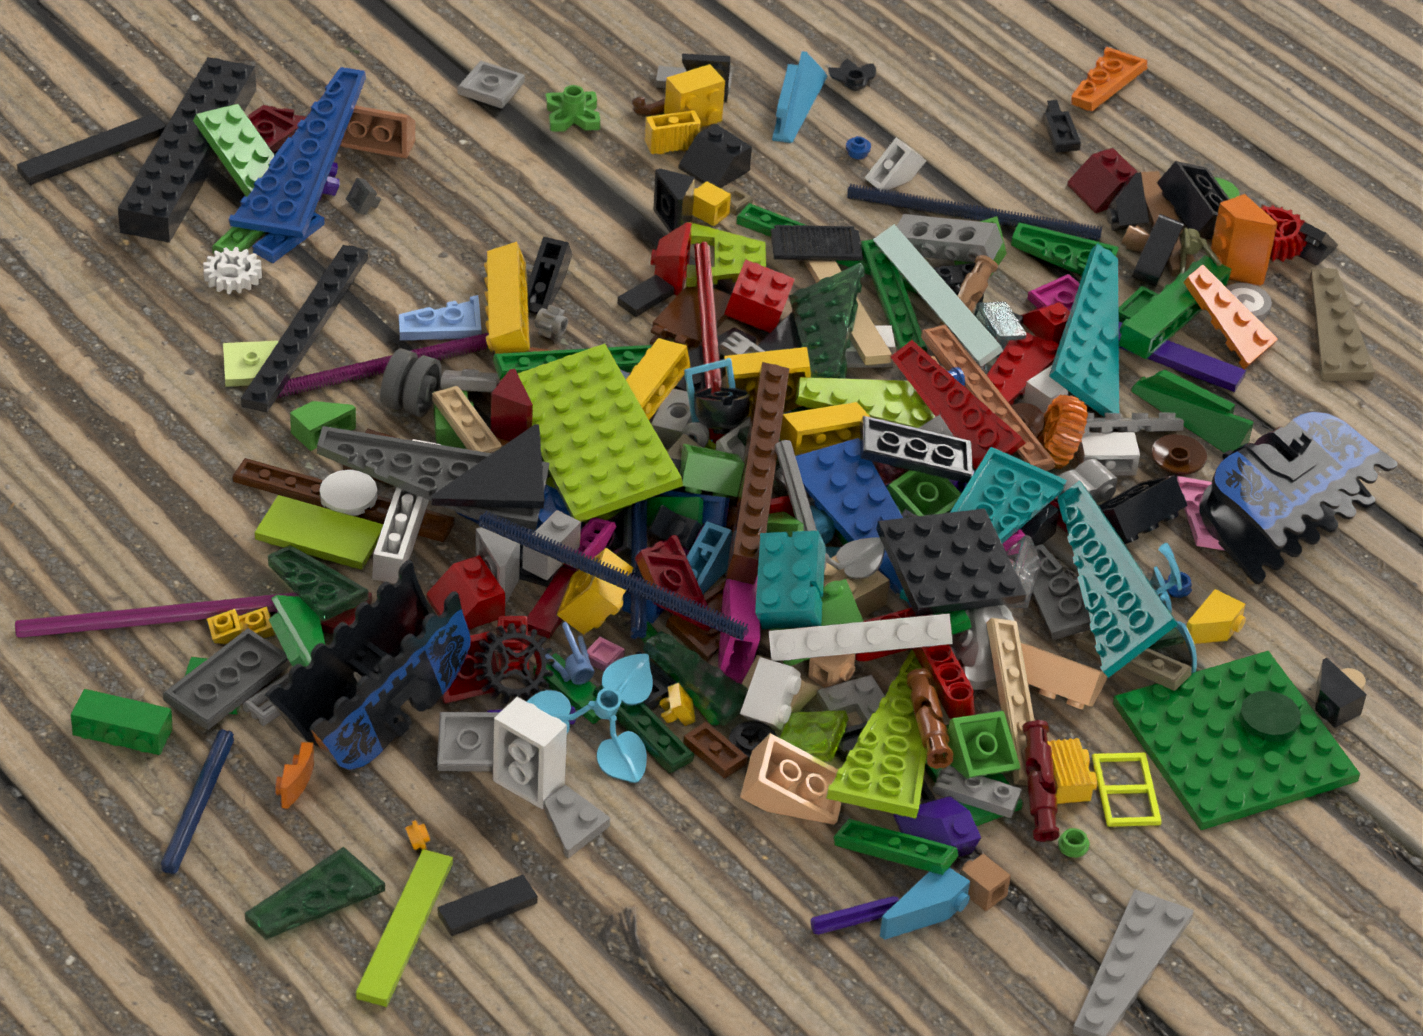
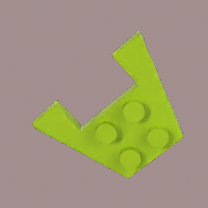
(729, 253)

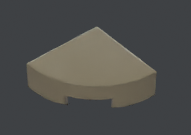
(739, 200)

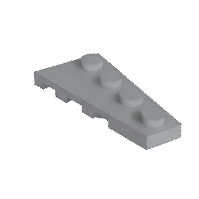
(1139, 421)

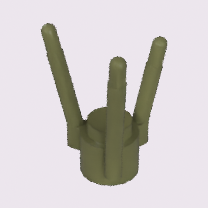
(1191, 244)

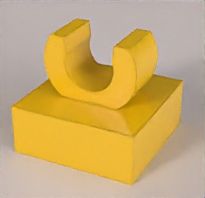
(678, 706)

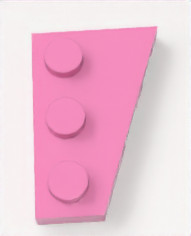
(1192, 491)

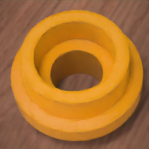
(418, 835)

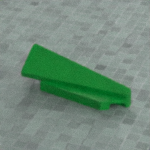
(1201, 410)
(296, 628)

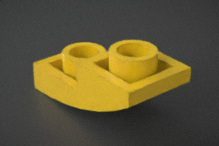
(230, 625)

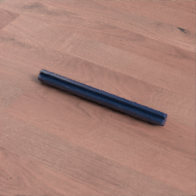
(197, 802)

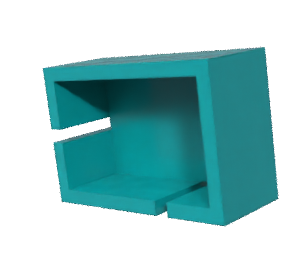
(785, 579)

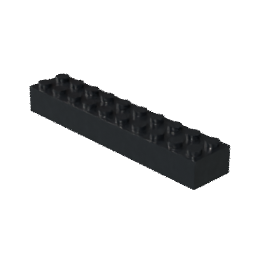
(182, 154)

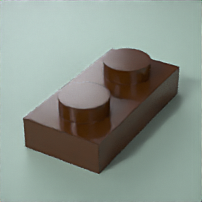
(715, 750)

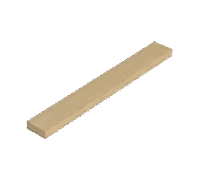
(864, 335)

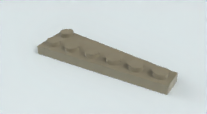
(1339, 338)

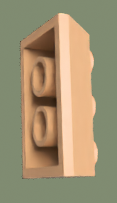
(1062, 677)

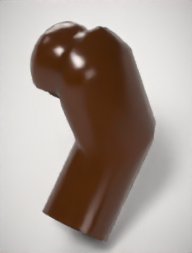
(642, 108)

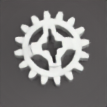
(232, 270)

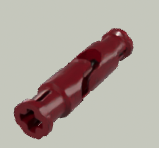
(1040, 781)

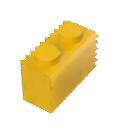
(671, 131)
(1071, 771)

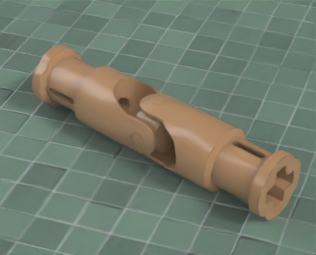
(976, 282)

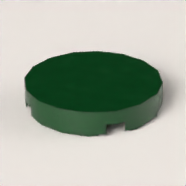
(1270, 716)

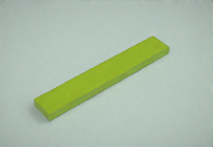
(404, 928)

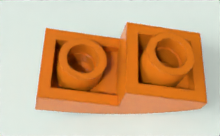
(296, 775)

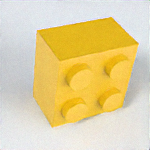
(698, 91)
(592, 599)

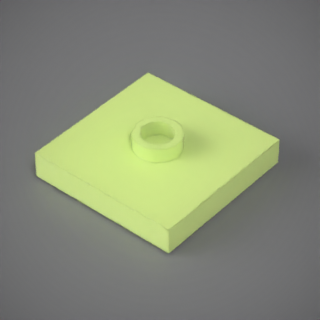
(245, 360)

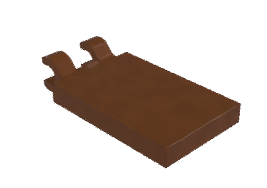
(682, 317)

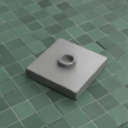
(491, 84)
(470, 380)
(466, 741)

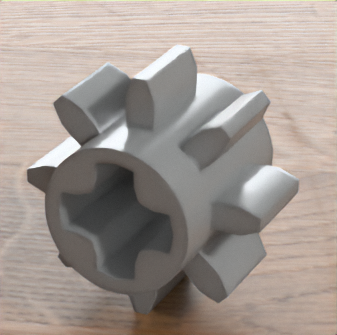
(551, 322)

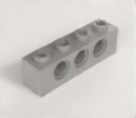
(951, 237)

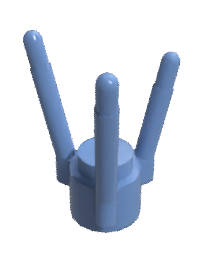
(578, 664)

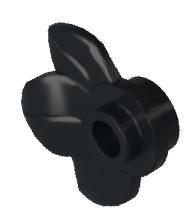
(853, 76)

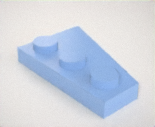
(450, 322)

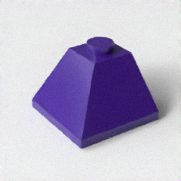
(944, 823)

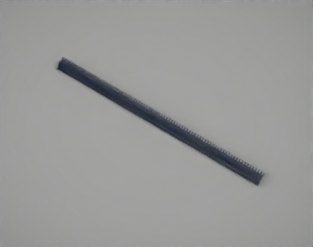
(970, 212)
(639, 541)
(613, 576)

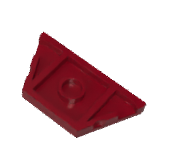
(275, 124)
(669, 568)

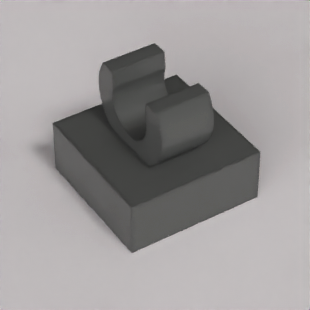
(362, 196)

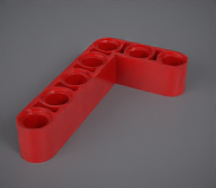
(948, 676)

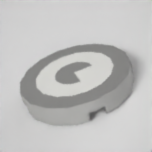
(1253, 298)

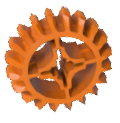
(1063, 428)

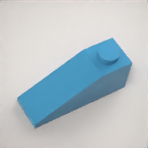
(710, 554)
(927, 903)

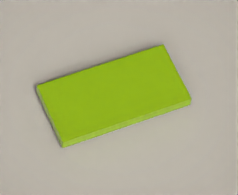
(319, 532)

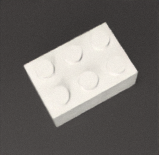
(529, 752)

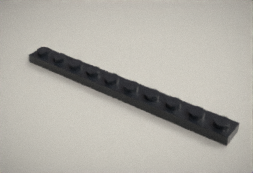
(304, 329)

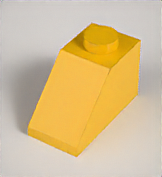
(1216, 619)

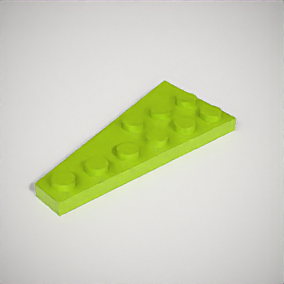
(881, 399)

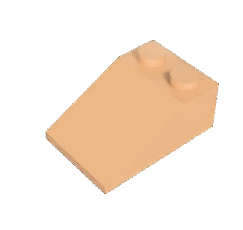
(790, 782)

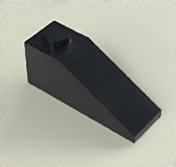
(548, 273)

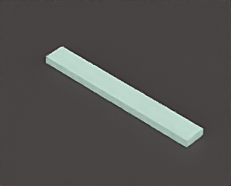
(938, 295)

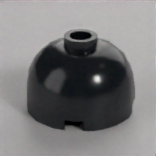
(721, 409)

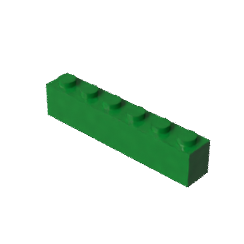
(1166, 312)

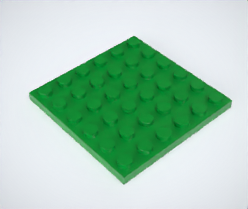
(1211, 757)

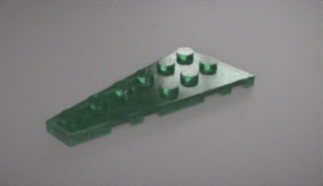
(825, 318)

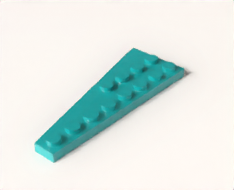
(1090, 342)
(1008, 492)
(1115, 591)

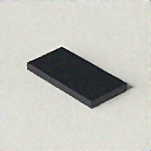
(916, 449)

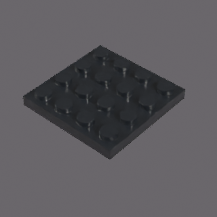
(950, 562)

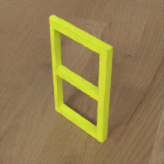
(1126, 789)

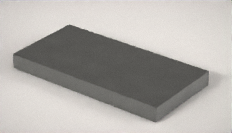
(227, 679)

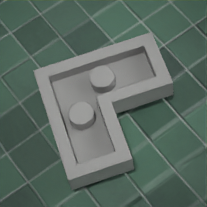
(855, 695)

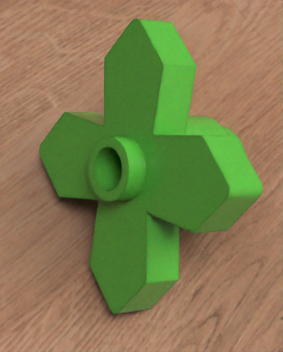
(571, 108)

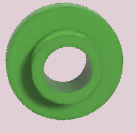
(1073, 843)

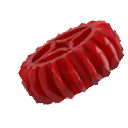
(1287, 239)

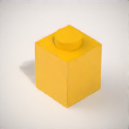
(711, 203)

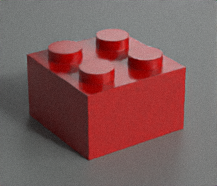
(759, 296)

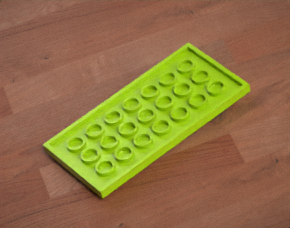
(596, 435)

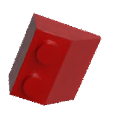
(478, 591)

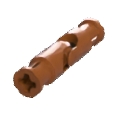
(929, 718)

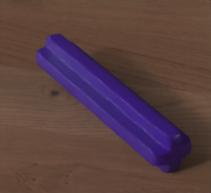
(852, 915)

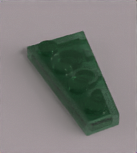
(696, 674)

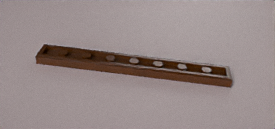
(307, 489)

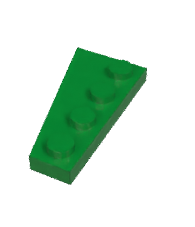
(1056, 247)

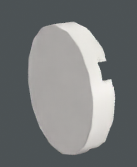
(348, 492)

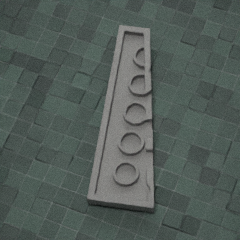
(1135, 951)

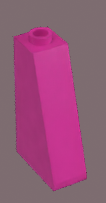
(735, 654)

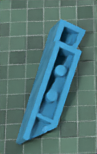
(797, 96)

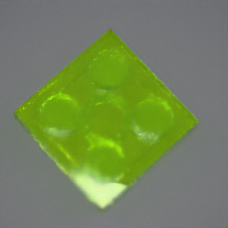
(816, 732)

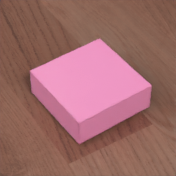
(604, 653)

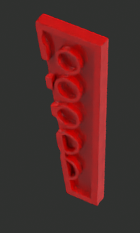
(1020, 363)
(957, 406)

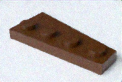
(695, 638)

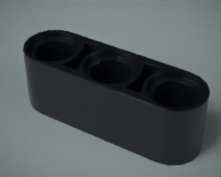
(1157, 250)

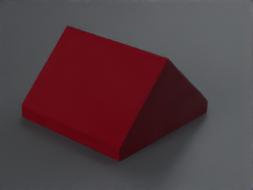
(510, 408)

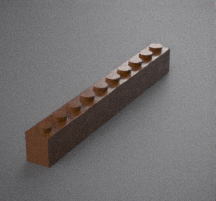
(758, 473)

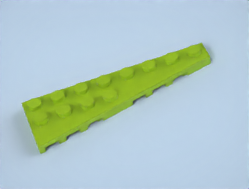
(889, 756)

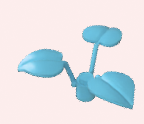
(1160, 586)
(623, 681)

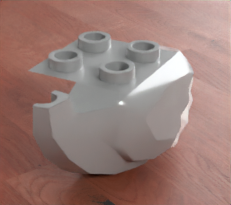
(974, 646)

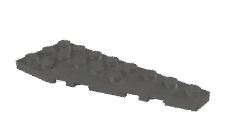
(415, 467)

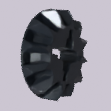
(748, 732)

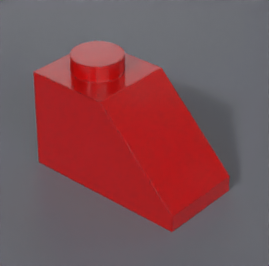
(1047, 321)

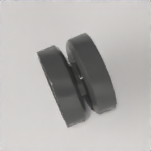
(410, 382)

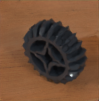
(504, 654)

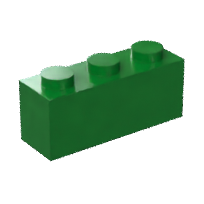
(121, 721)

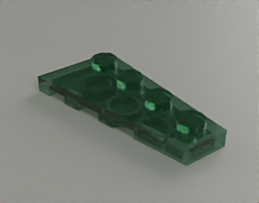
(315, 583)
(314, 894)

